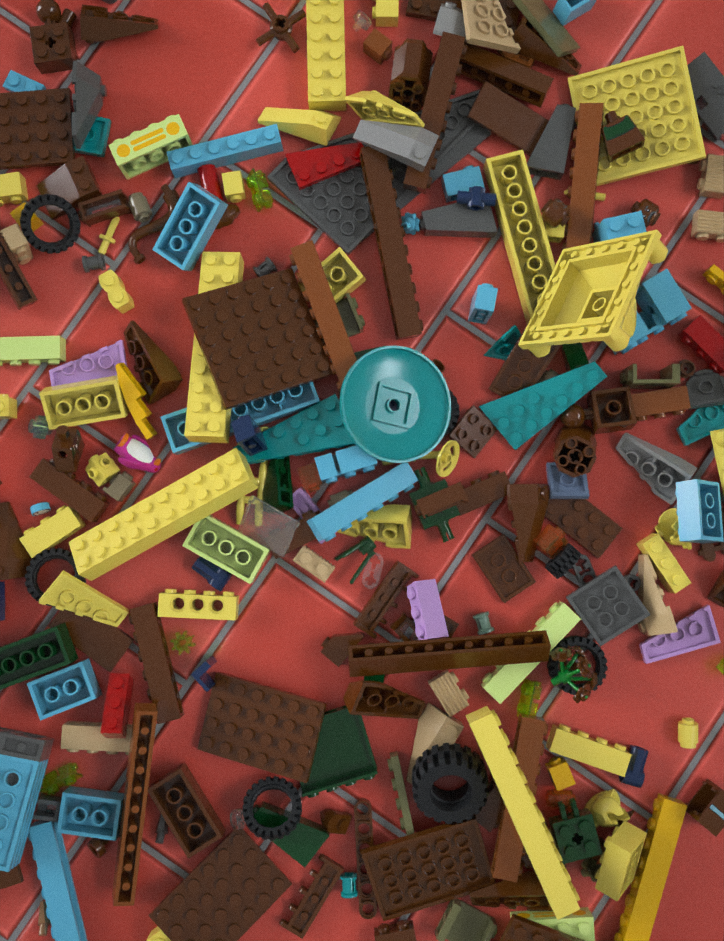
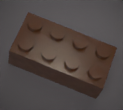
(186, 810)

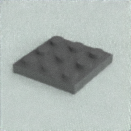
(608, 605)

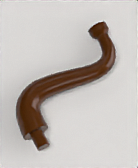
(171, 198)

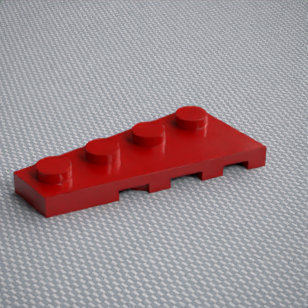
(323, 163)

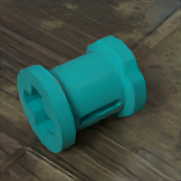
(349, 885)

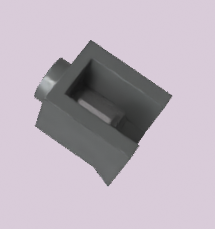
(48, 808)

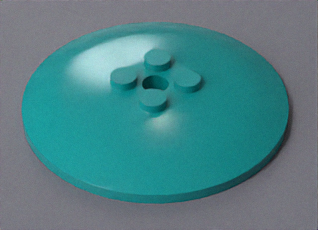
(420, 397)

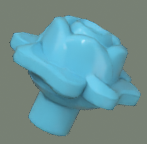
(410, 223)

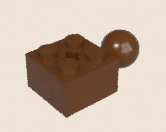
(54, 42)
(598, 411)

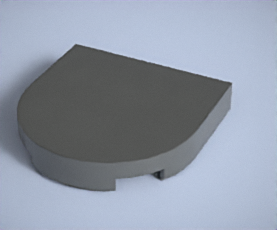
(705, 389)

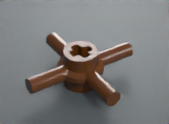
(281, 27)

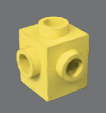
(101, 468)

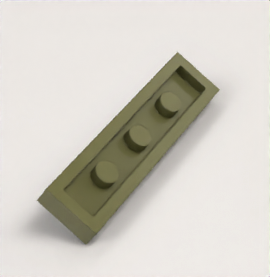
(402, 801)

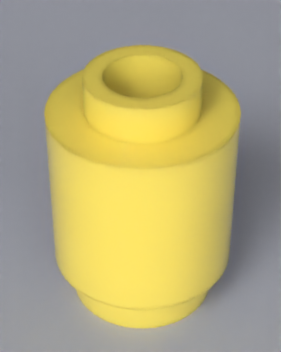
(688, 733)

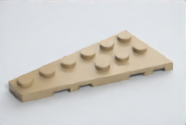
(487, 26)

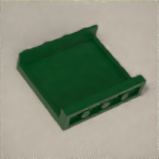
(340, 754)

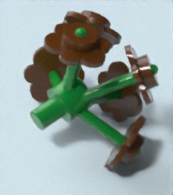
(572, 671)

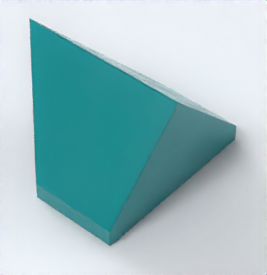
(504, 345)

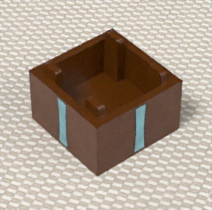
(708, 807)

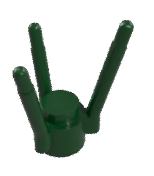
(365, 546)

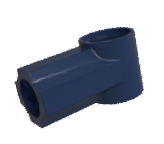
(214, 574)
(635, 774)

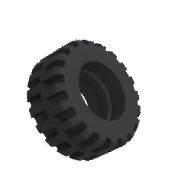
(452, 804)

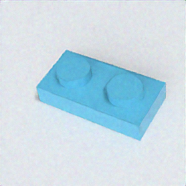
(16, 83)

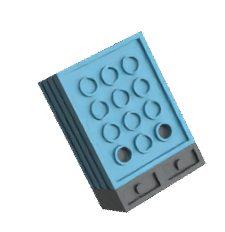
(22, 772)

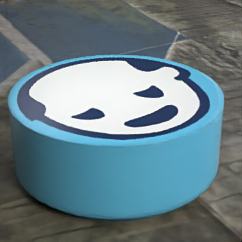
(40, 508)

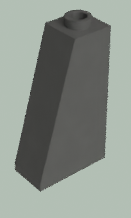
(552, 148)
(458, 221)

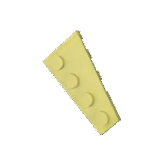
(78, 597)

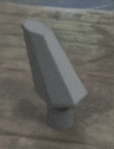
(161, 830)

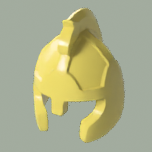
(668, 528)
(606, 809)

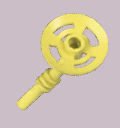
(443, 456)

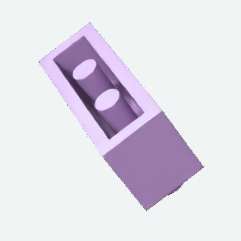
(427, 610)

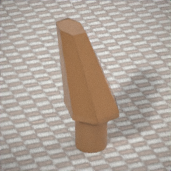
(43, 921)

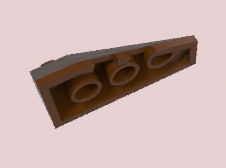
(101, 25)
(536, 48)
(155, 369)
(529, 509)
(13, 554)
(381, 700)
(525, 893)

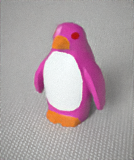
(136, 454)

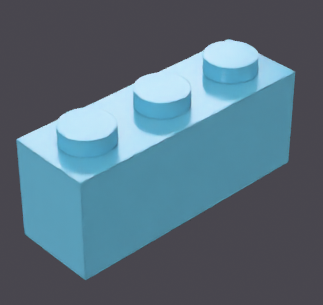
(482, 303)

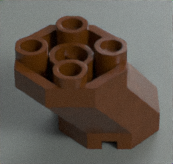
(410, 74)
(575, 450)

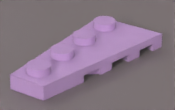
(90, 366)
(693, 633)

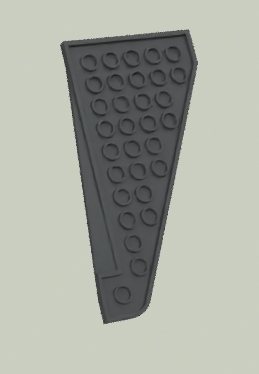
(342, 203)

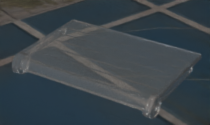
(268, 526)

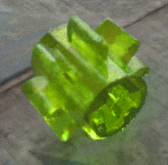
(177, 646)

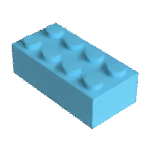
(190, 226)

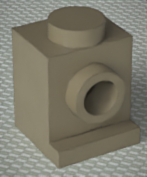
(120, 486)

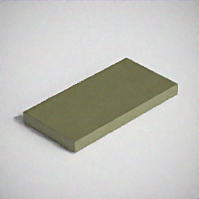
(548, 26)

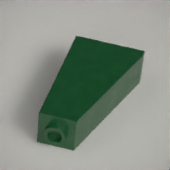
(302, 842)

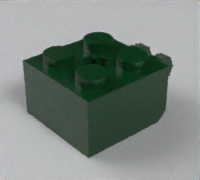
(563, 827)

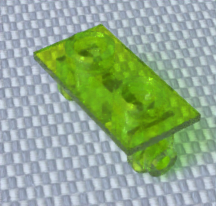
(260, 197)
(529, 691)
(67, 777)

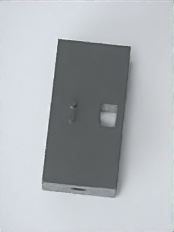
(708, 94)

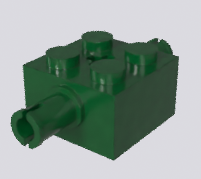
(439, 519)

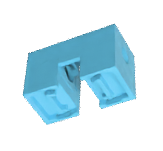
(660, 304)

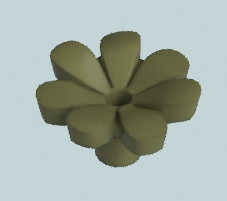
(590, 868)

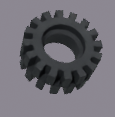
(563, 561)

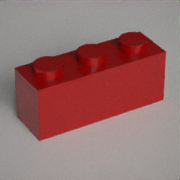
(705, 342)
(117, 706)

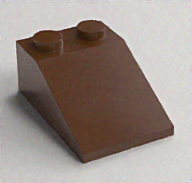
(72, 182)

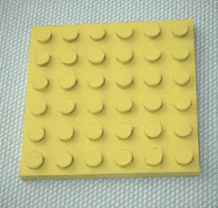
(660, 103)

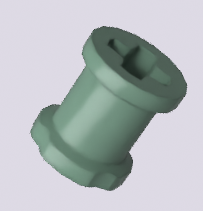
(483, 623)

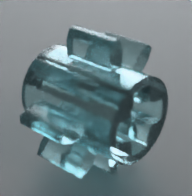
(39, 427)

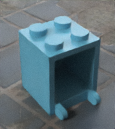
(619, 226)

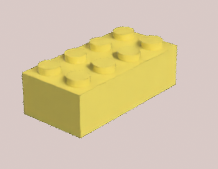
(83, 402)

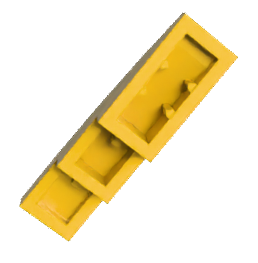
(132, 394)

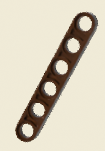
(361, 838)

